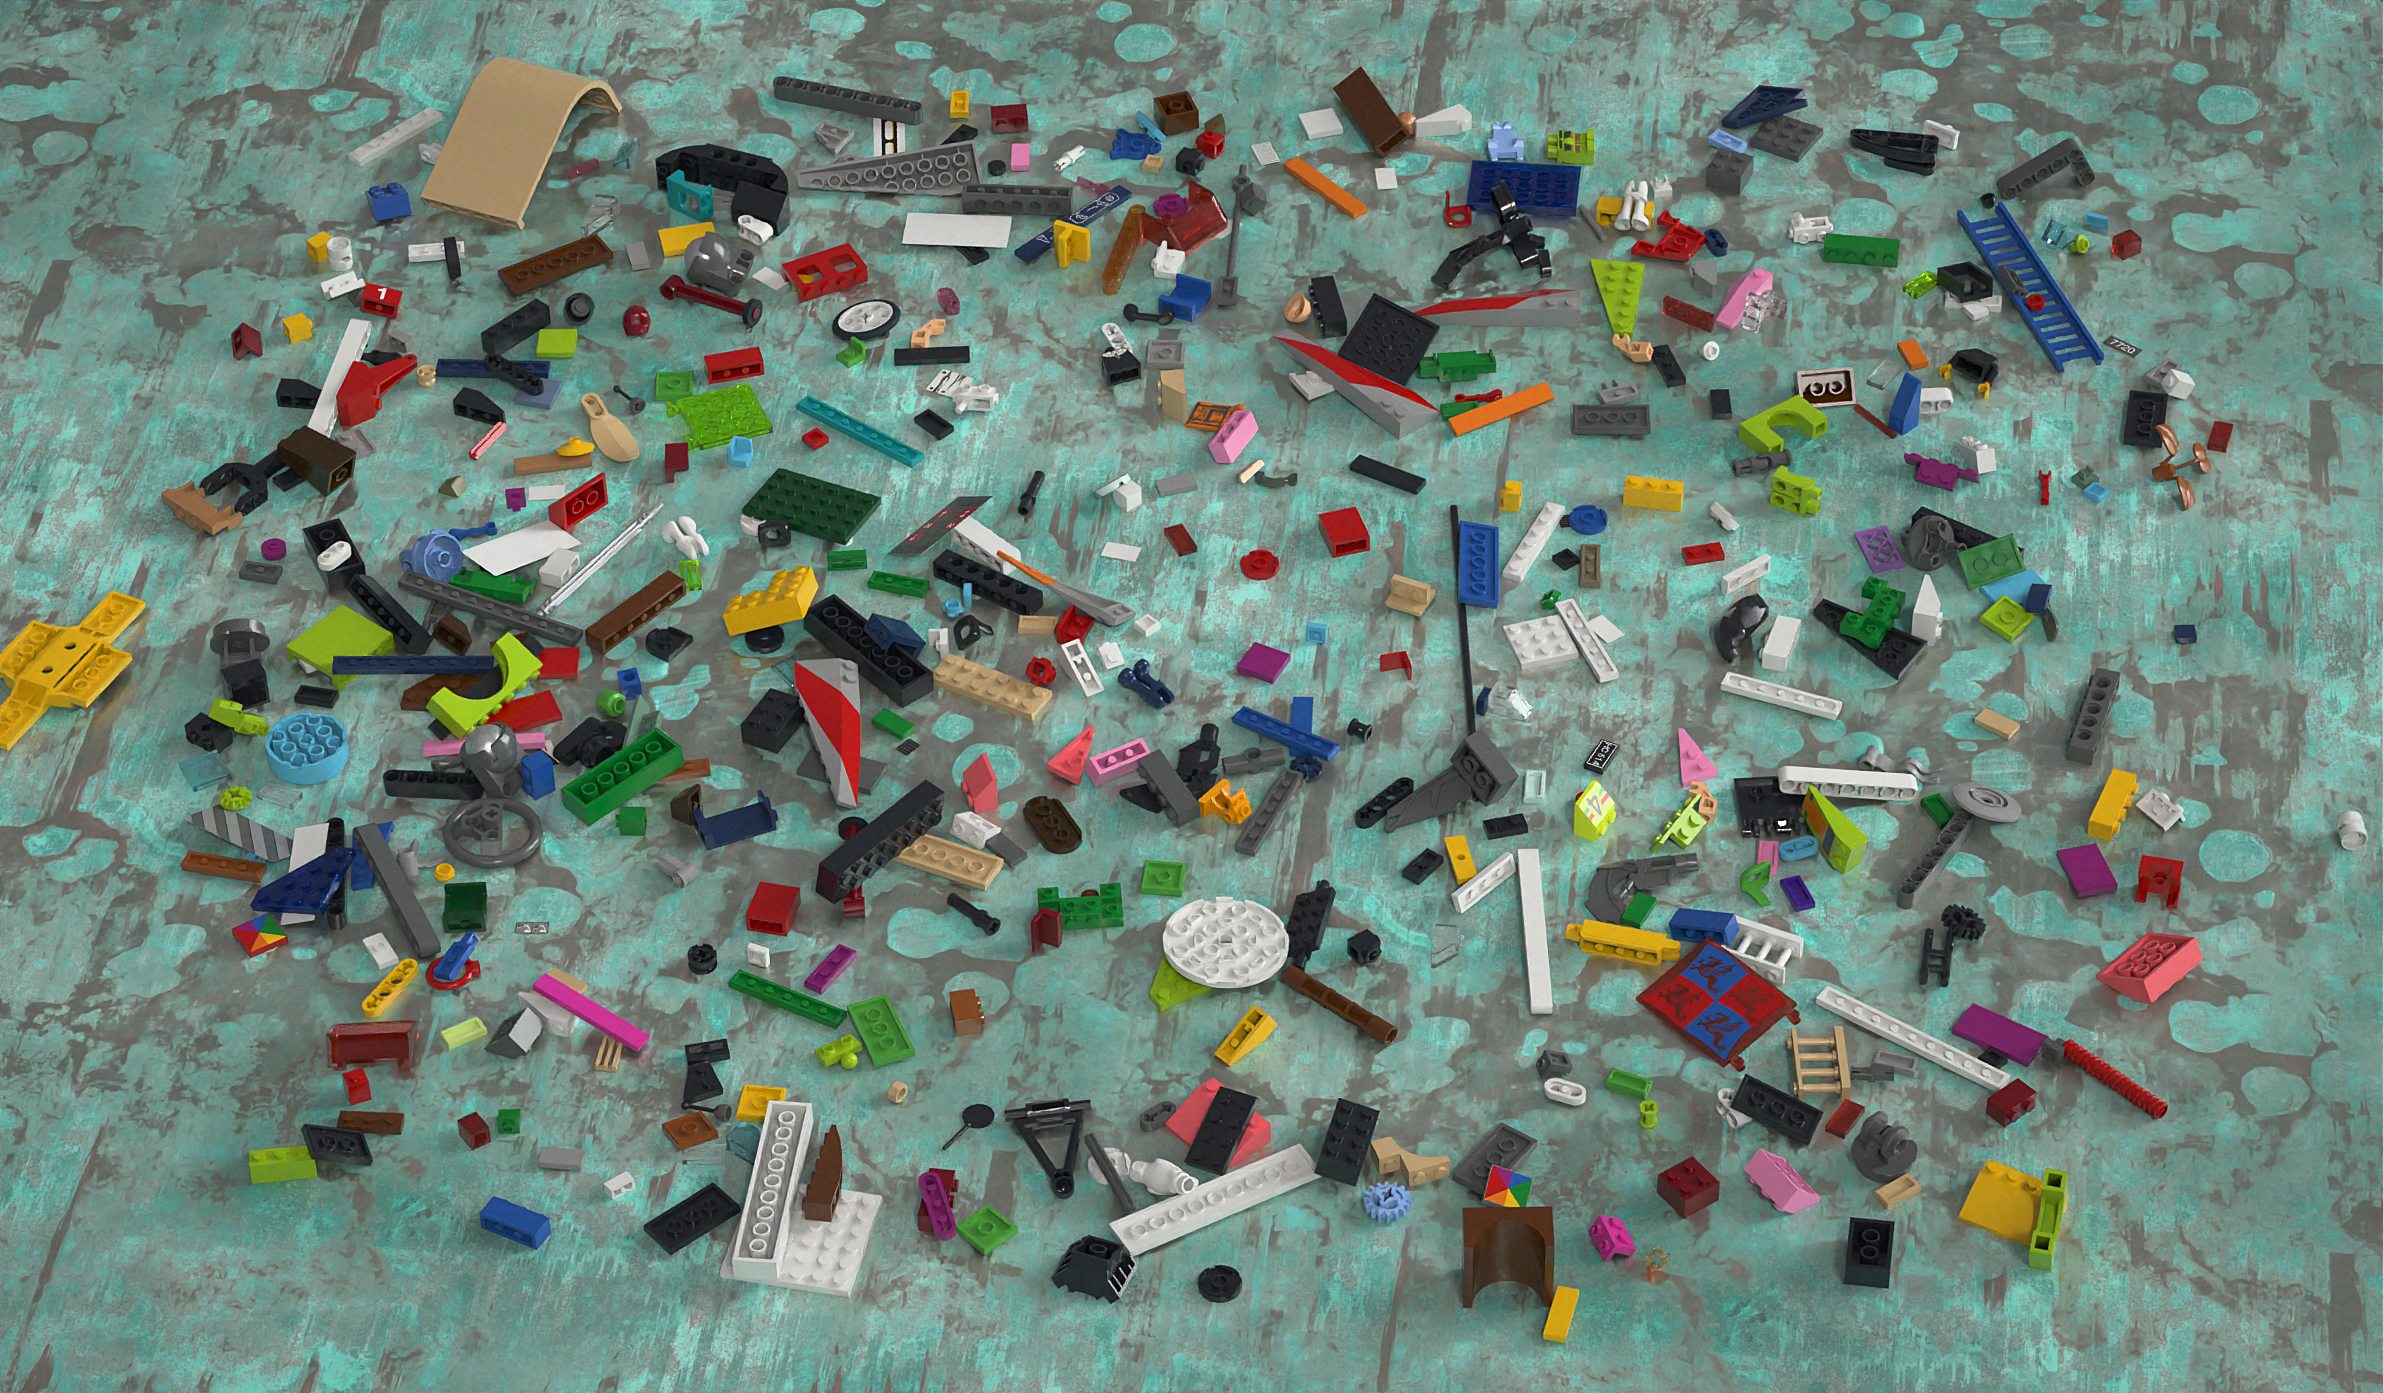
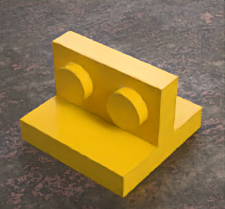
(1071, 243)

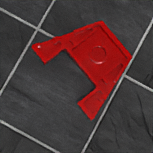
(1678, 243)

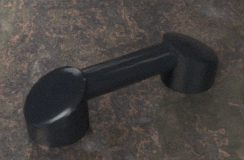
(1132, 313)

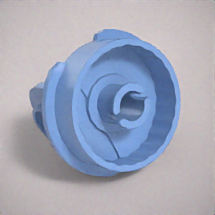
(434, 556)

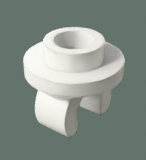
(1709, 351)

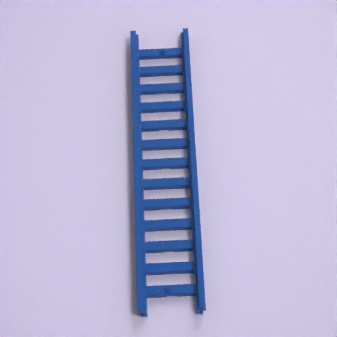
(2047, 283)

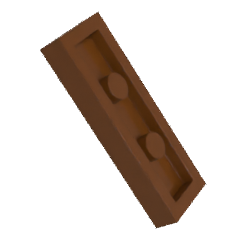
(372, 1122)

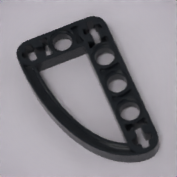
(1879, 143)

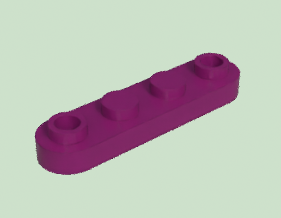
(937, 1206)

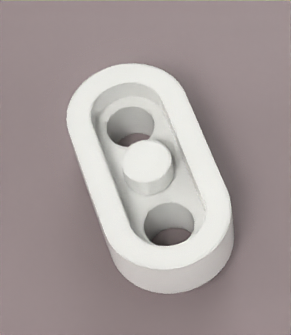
(1724, 515)
(334, 556)
(1565, 1091)

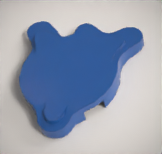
(1133, 146)

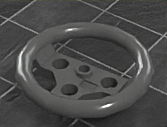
(488, 821)

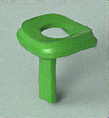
(1761, 881)

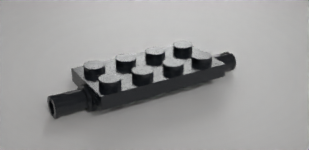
(1309, 922)

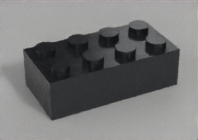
(320, 538)
(1347, 1142)

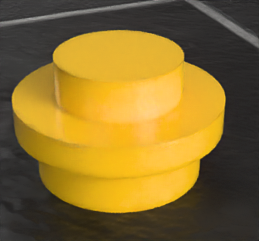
(444, 872)

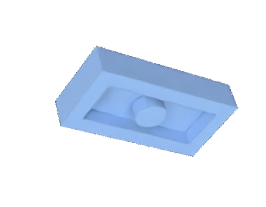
(1726, 141)

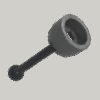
(636, 403)
(721, 1112)

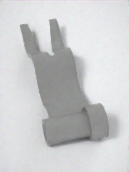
(1874, 759)

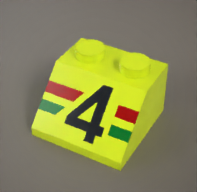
(1593, 812)

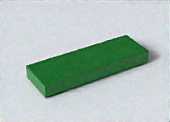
(898, 584)

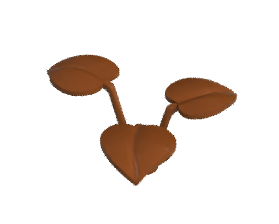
(2166, 470)

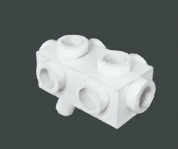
(1809, 229)
(975, 398)

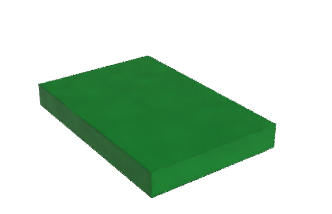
(1991, 561)

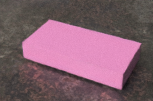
(1020, 157)
(1769, 852)

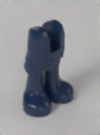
(1159, 692)

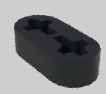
(1545, 263)

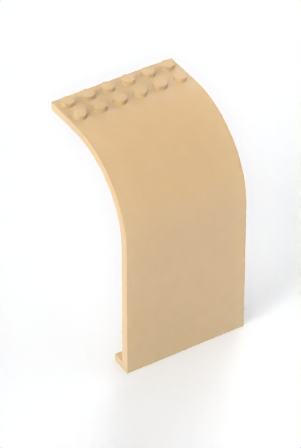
(507, 138)

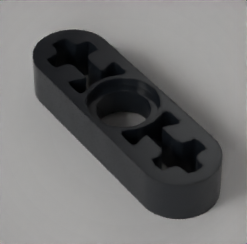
(1915, 167)

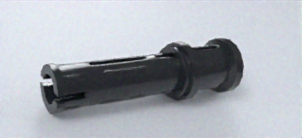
(979, 917)

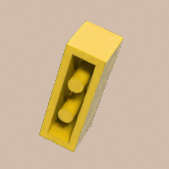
(1610, 208)
(1653, 493)

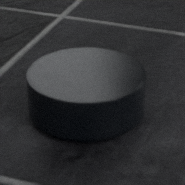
(996, 167)

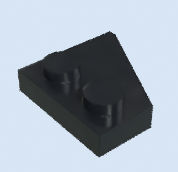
(701, 1083)

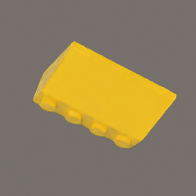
(2005, 1202)

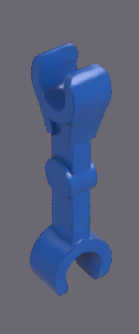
(488, 529)

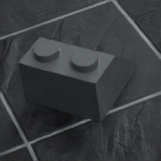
(516, 1035)

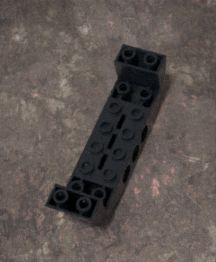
(721, 168)

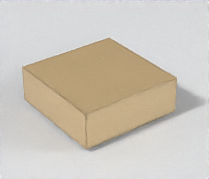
(1153, 163)

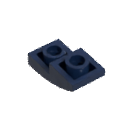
(2038, 598)

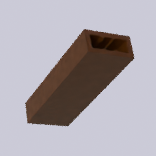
(1372, 112)

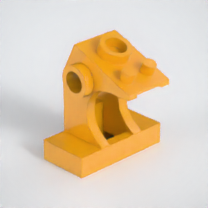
(1229, 808)

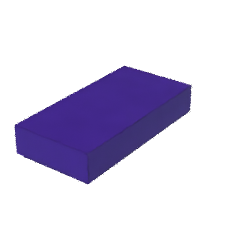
(1797, 893)

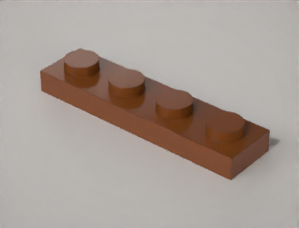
(223, 866)

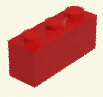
(734, 365)

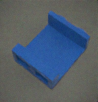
(1187, 297)

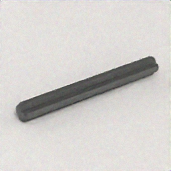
(1110, 1172)

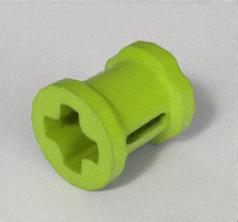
(1649, 1114)

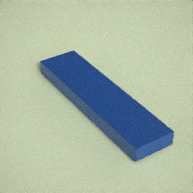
(1302, 718)

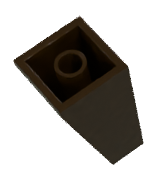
(317, 459)

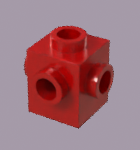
(1038, 666)

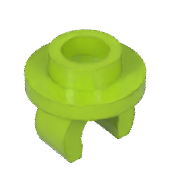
(2080, 244)

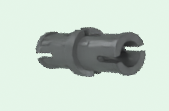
(1872, 1073)

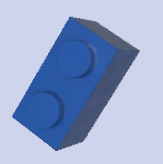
(537, 775)

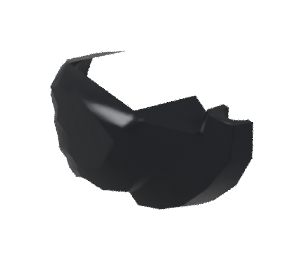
(1733, 631)

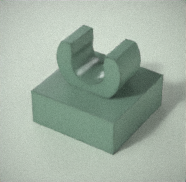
(2085, 477)

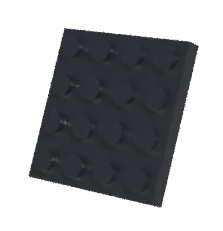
(1389, 340)

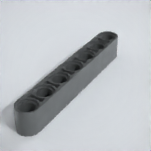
(1935, 859)

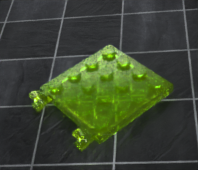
(720, 415)

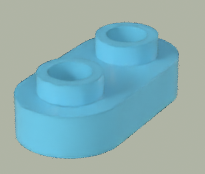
(1798, 848)

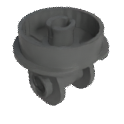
(239, 641)
(1882, 1150)

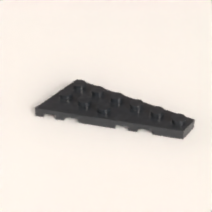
(1896, 650)

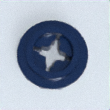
(1314, 766)

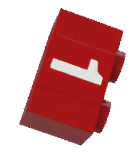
(381, 300)

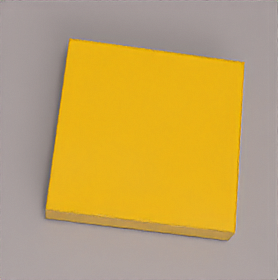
(755, 1101)

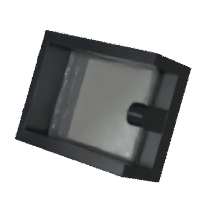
(1965, 281)

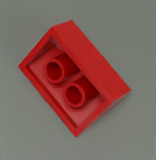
(579, 503)

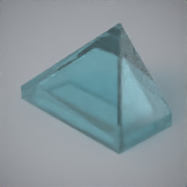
(784, 669)

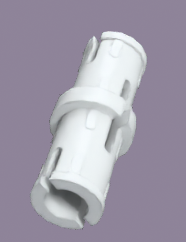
(1068, 158)

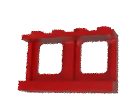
(824, 264)

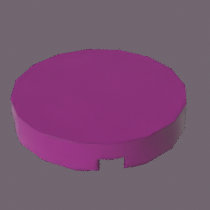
(1171, 204)

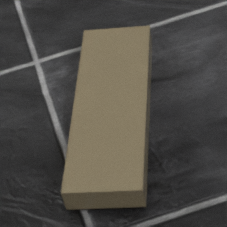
(1590, 566)

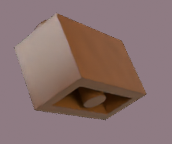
(965, 1012)

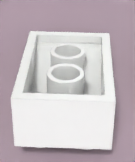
(1927, 614)

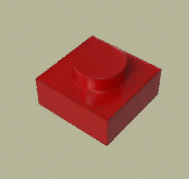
(815, 439)

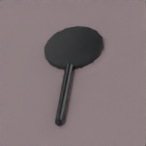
(975, 1117)

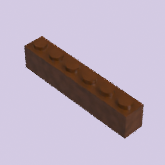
(635, 612)

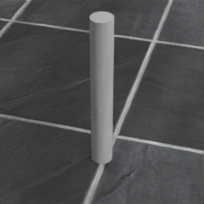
(1593, 223)

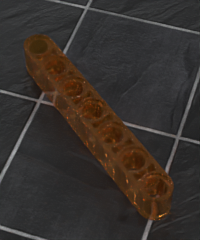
(1123, 251)

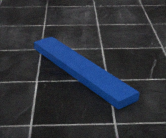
(1286, 733)

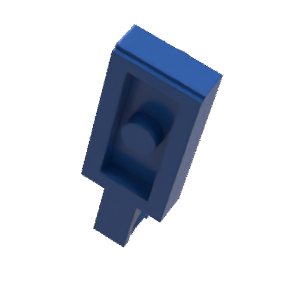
(456, 957)

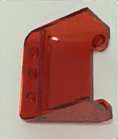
(371, 1043)

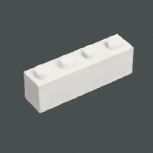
(984, 545)

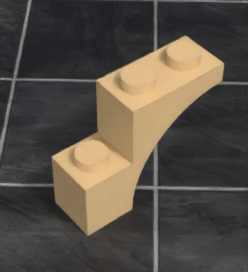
(1416, 1169)

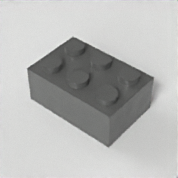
(1484, 767)

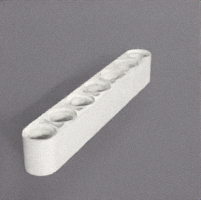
(1848, 783)

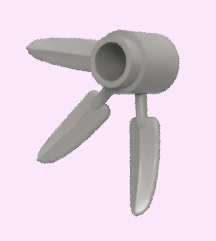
(408, 860)

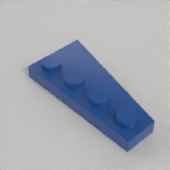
(361, 873)

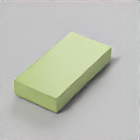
(463, 1033)

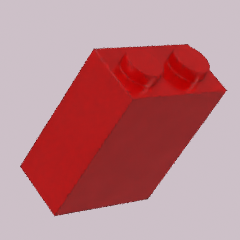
(1344, 532)
(773, 909)

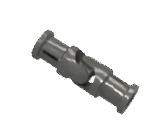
(1760, 463)

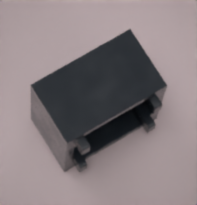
(246, 684)

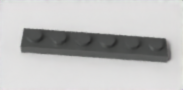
(1269, 812)

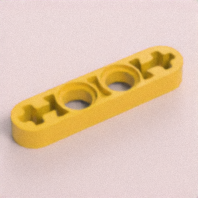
(374, 1004)

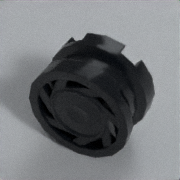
(702, 959)

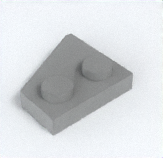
(833, 136)

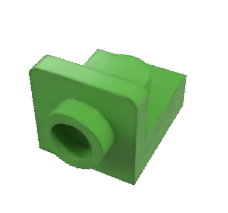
(852, 354)

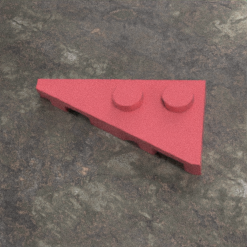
(1073, 758)

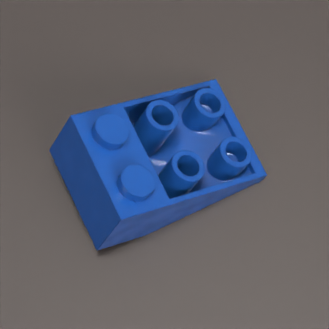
(388, 201)

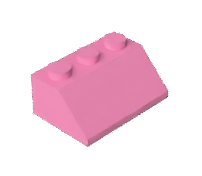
(1780, 1182)

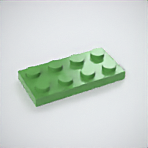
(880, 1030)

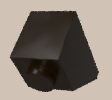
(453, 634)
(685, 802)

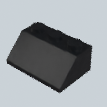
(762, 205)

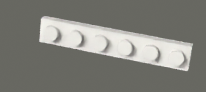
(395, 136)
(1533, 541)
(1586, 640)
(1781, 695)

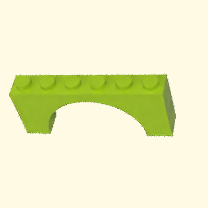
(464, 714)

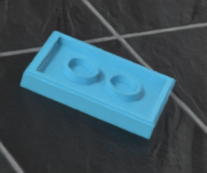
(2014, 587)

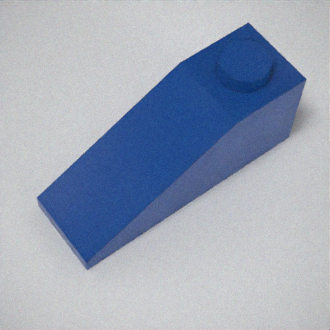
(1905, 408)

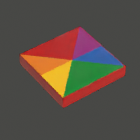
(259, 935)

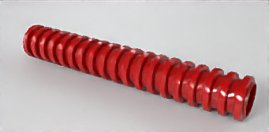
(2114, 1079)

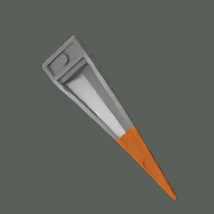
(1098, 607)

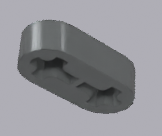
(1157, 1116)

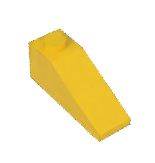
(1246, 1036)

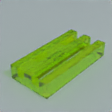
(1924, 285)
(691, 584)

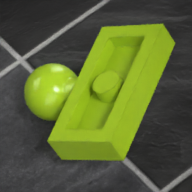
(840, 1050)

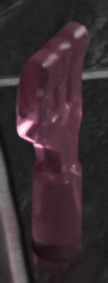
(1098, 187)

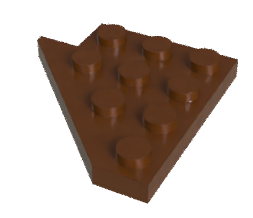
(419, 695)

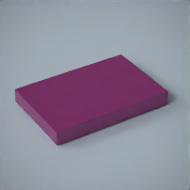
(2087, 870)

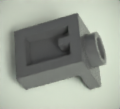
(1553, 1061)

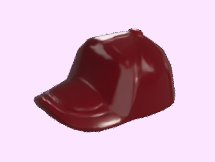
(636, 320)

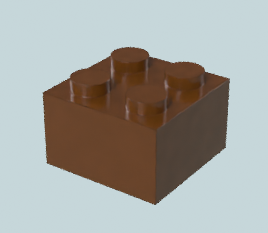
(1176, 113)

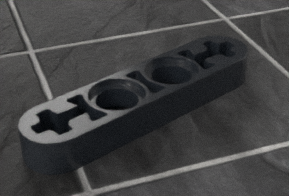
(516, 371)
(1380, 800)

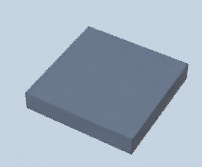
(544, 400)

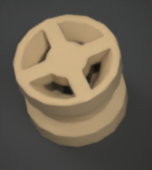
(426, 376)

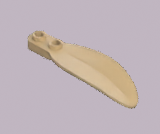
(609, 432)

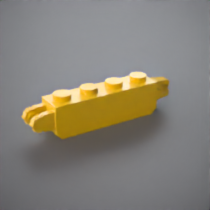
(1623, 942)

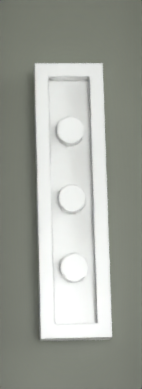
(1484, 882)

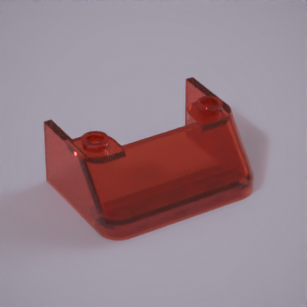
(1191, 228)

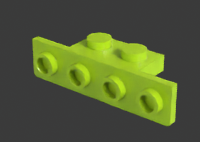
(1683, 828)

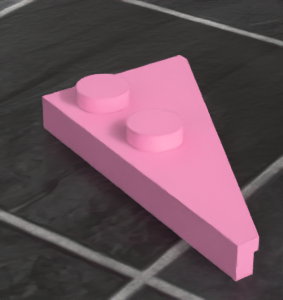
(1693, 761)

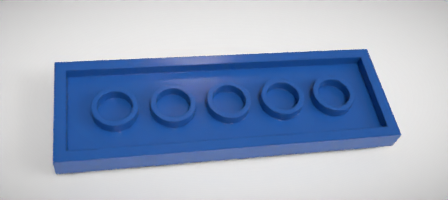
(1478, 564)

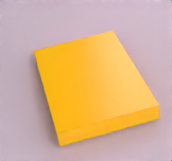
(676, 239)

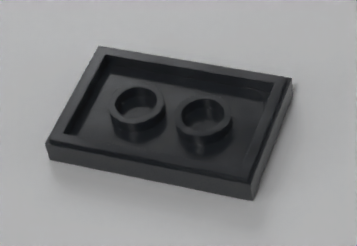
(336, 1144)

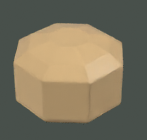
(897, 1091)

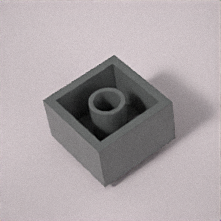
(1729, 170)

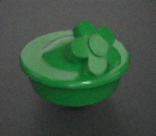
(1550, 599)

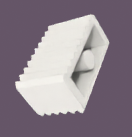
(559, 567)

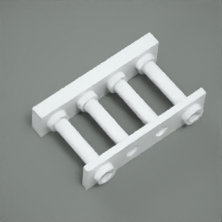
(1769, 939)

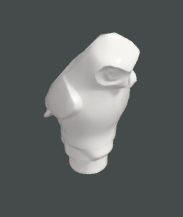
(1162, 1177)

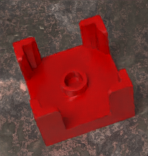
(2159, 877)

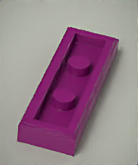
(830, 969)

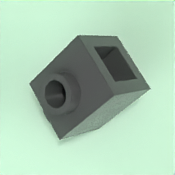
(1253, 198)

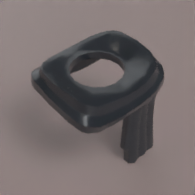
(782, 529)
(974, 633)

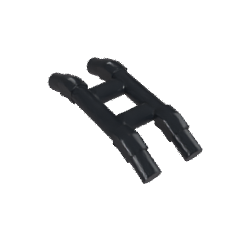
(1945, 954)

